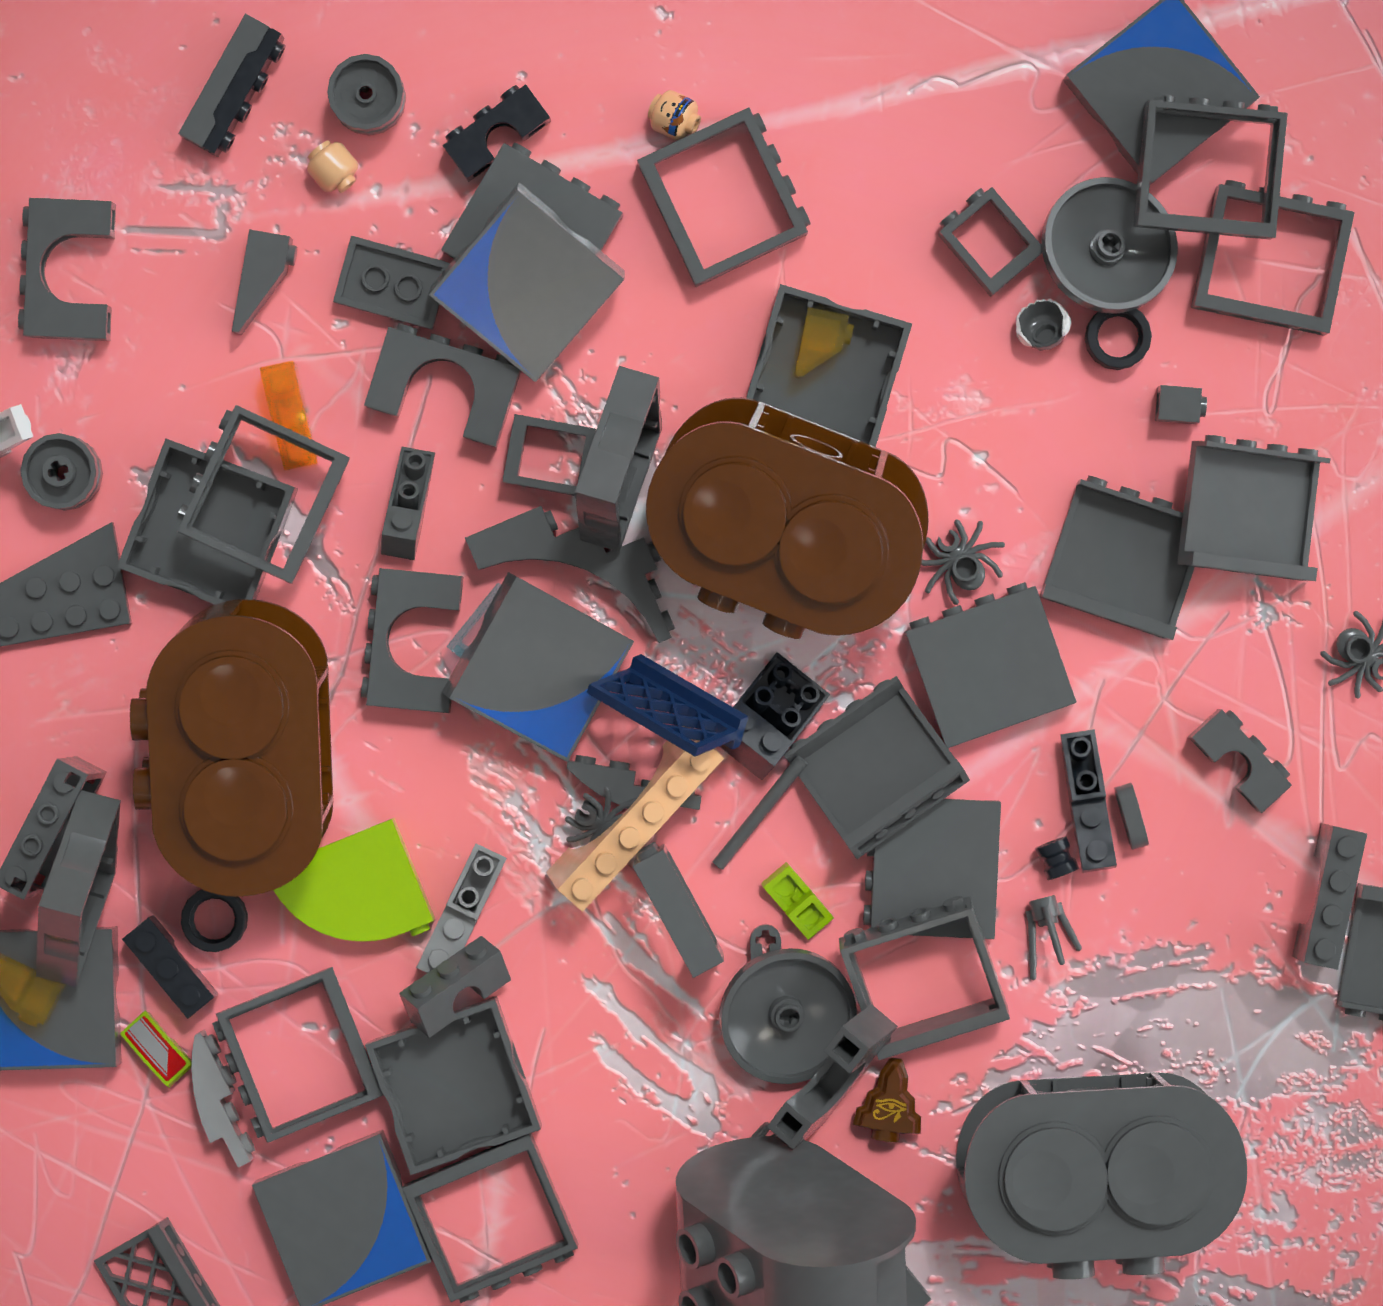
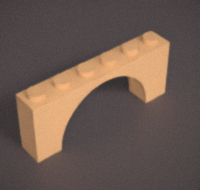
(587, 870)

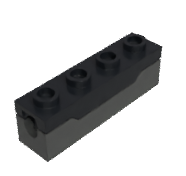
(232, 85)

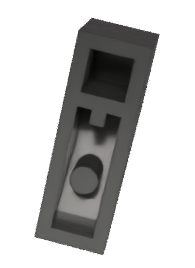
(262, 272)

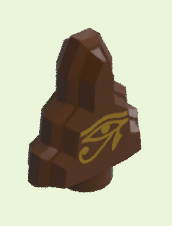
(889, 1106)

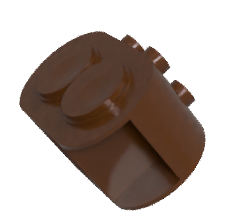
(787, 519)
(237, 747)

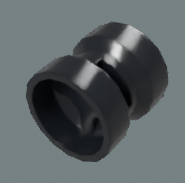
(1057, 858)

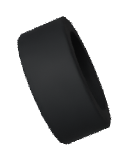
(1123, 362)
(213, 945)

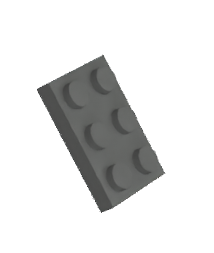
(389, 282)

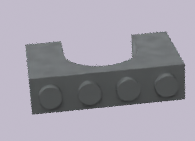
(49, 225)
(407, 353)
(396, 594)
(1340, 858)
(848, 1058)

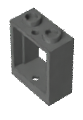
(1014, 267)
(516, 450)

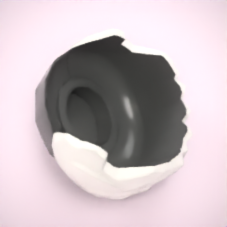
(1042, 324)

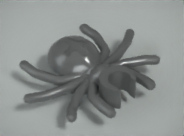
(961, 561)
(1361, 653)
(598, 820)

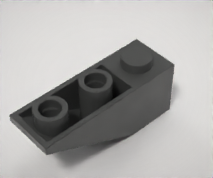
(407, 503)

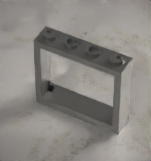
(1229, 111)
(770, 160)
(1264, 314)
(215, 456)
(45, 826)
(678, 909)
(943, 1025)
(350, 1033)
(500, 1275)

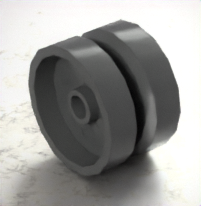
(359, 75)
(41, 469)

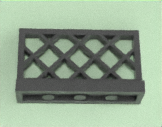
(176, 1261)

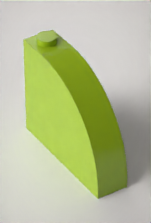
(361, 888)

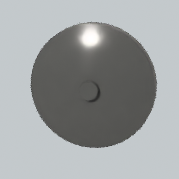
(1099, 253)
(784, 1014)

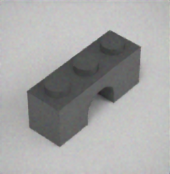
(1263, 779)
(432, 996)

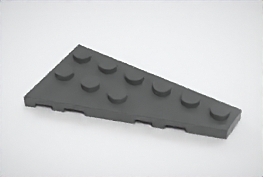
(66, 592)

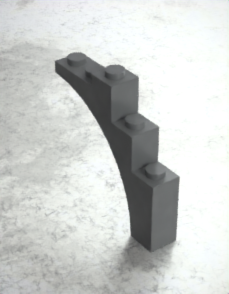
(532, 538)

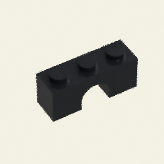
(517, 111)
(175, 975)

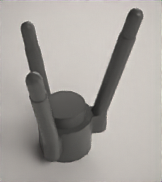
(1045, 913)

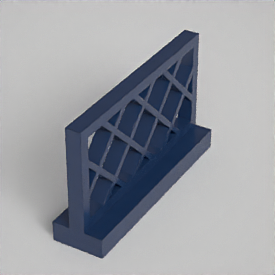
(667, 692)

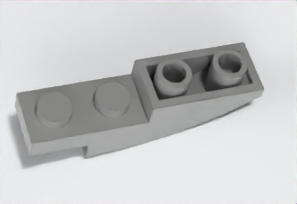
(463, 907)
(210, 1086)

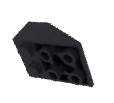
(778, 710)

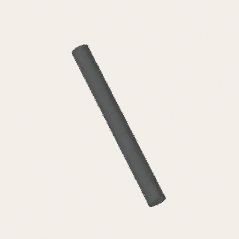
(760, 812)

